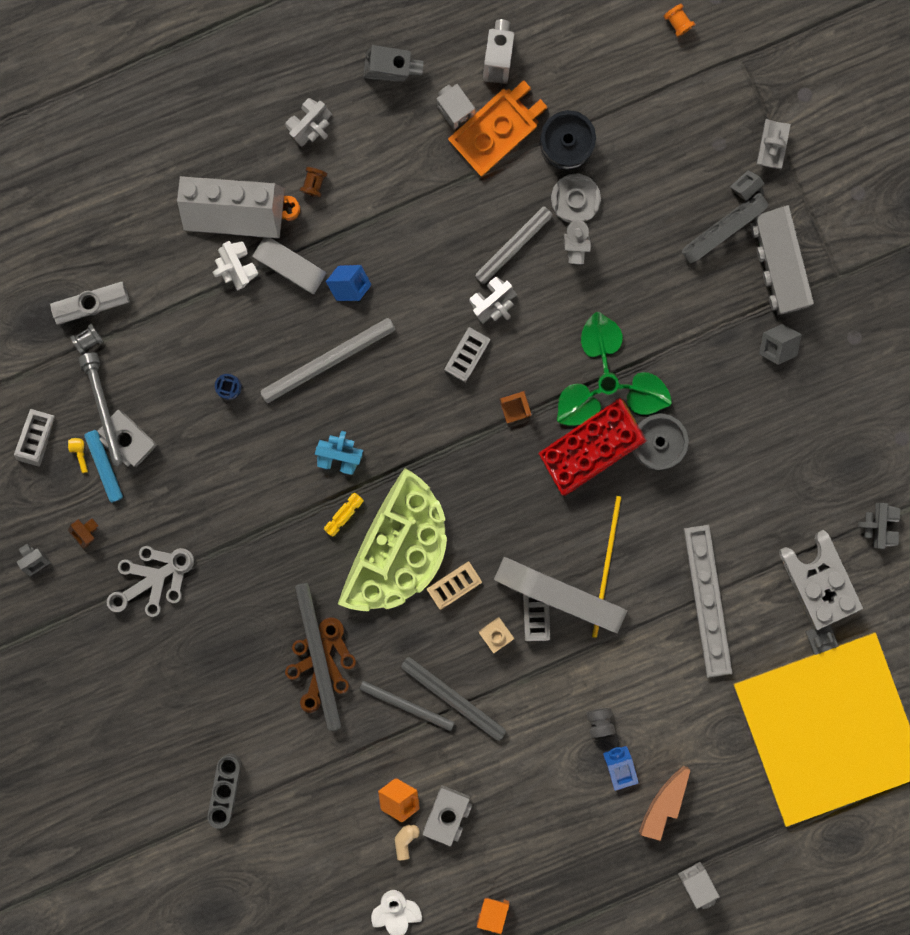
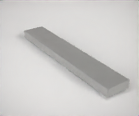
(707, 601)

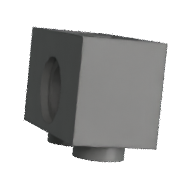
(455, 106)
(141, 442)
(447, 800)
(699, 886)

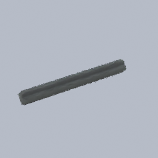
(453, 698)

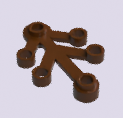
(334, 672)

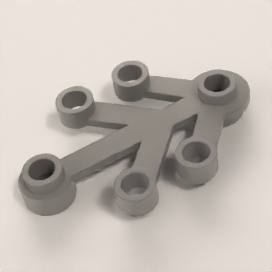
(154, 578)

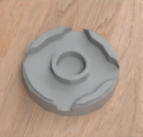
(575, 198)

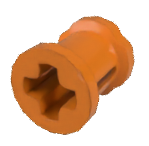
(679, 20)
(295, 210)

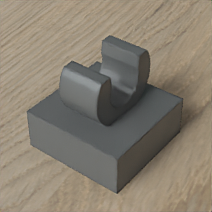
(747, 185)
(32, 560)
(821, 639)

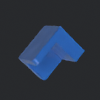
(348, 283)

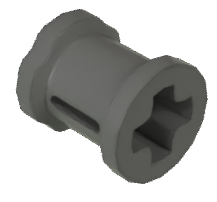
(86, 339)

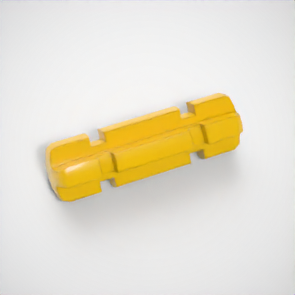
(343, 514)

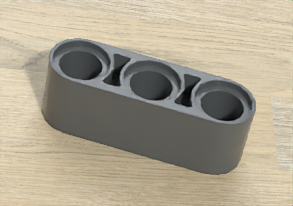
(224, 803)

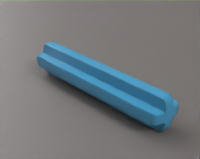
(103, 466)

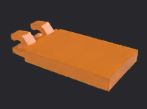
(497, 128)

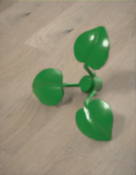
(646, 393)

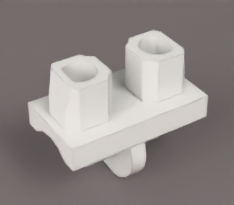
(230, 266)

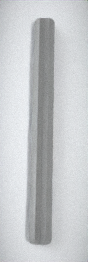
(327, 360)

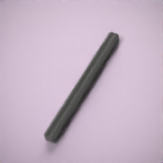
(318, 656)

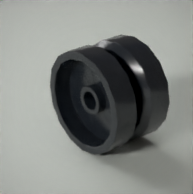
(573, 126)

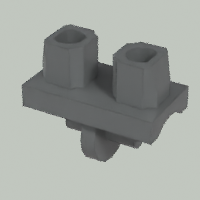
(882, 514)

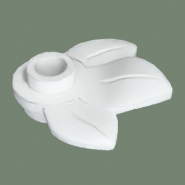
(395, 917)

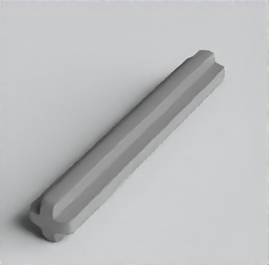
(514, 245)

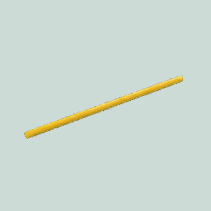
(608, 556)

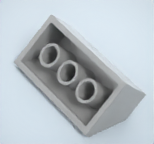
(230, 206)
(782, 261)

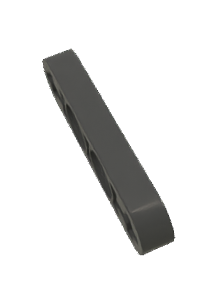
(725, 228)

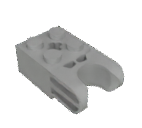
(814, 578)

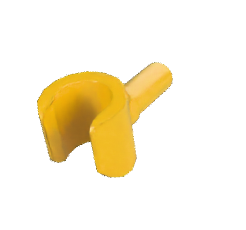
(77, 445)

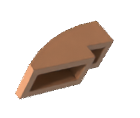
(665, 804)

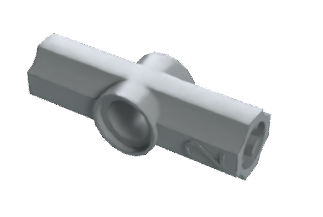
(74, 308)

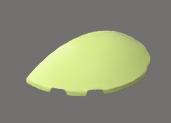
(399, 548)

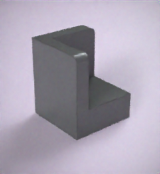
(780, 344)

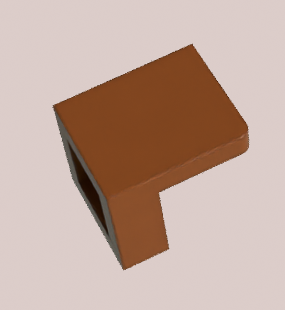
(515, 407)

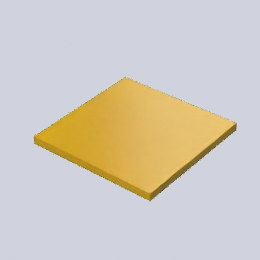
(828, 728)

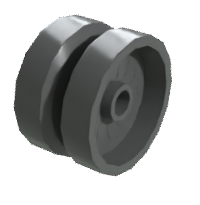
(675, 444)

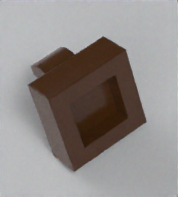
(82, 532)

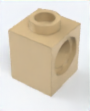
(496, 635)

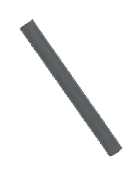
(406, 705)

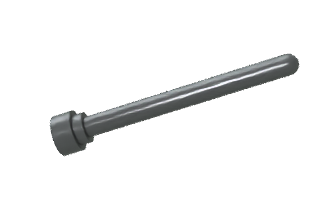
(90, 364)

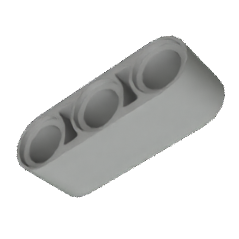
(289, 264)

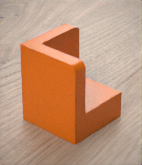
(398, 800)
(493, 915)

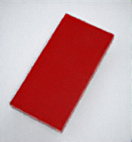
(592, 447)

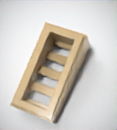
(437, 598)

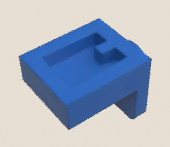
(620, 767)

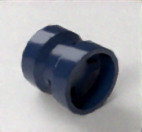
(232, 386)

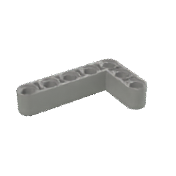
(560, 595)

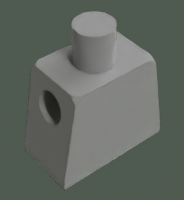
(498, 53)

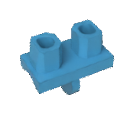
(338, 449)

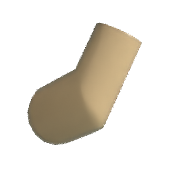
(402, 840)

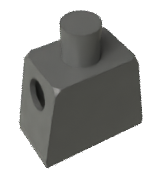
(380, 64)

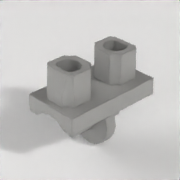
(312, 124)
(773, 144)
(577, 241)
(496, 304)

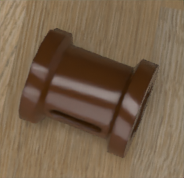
(307, 187)

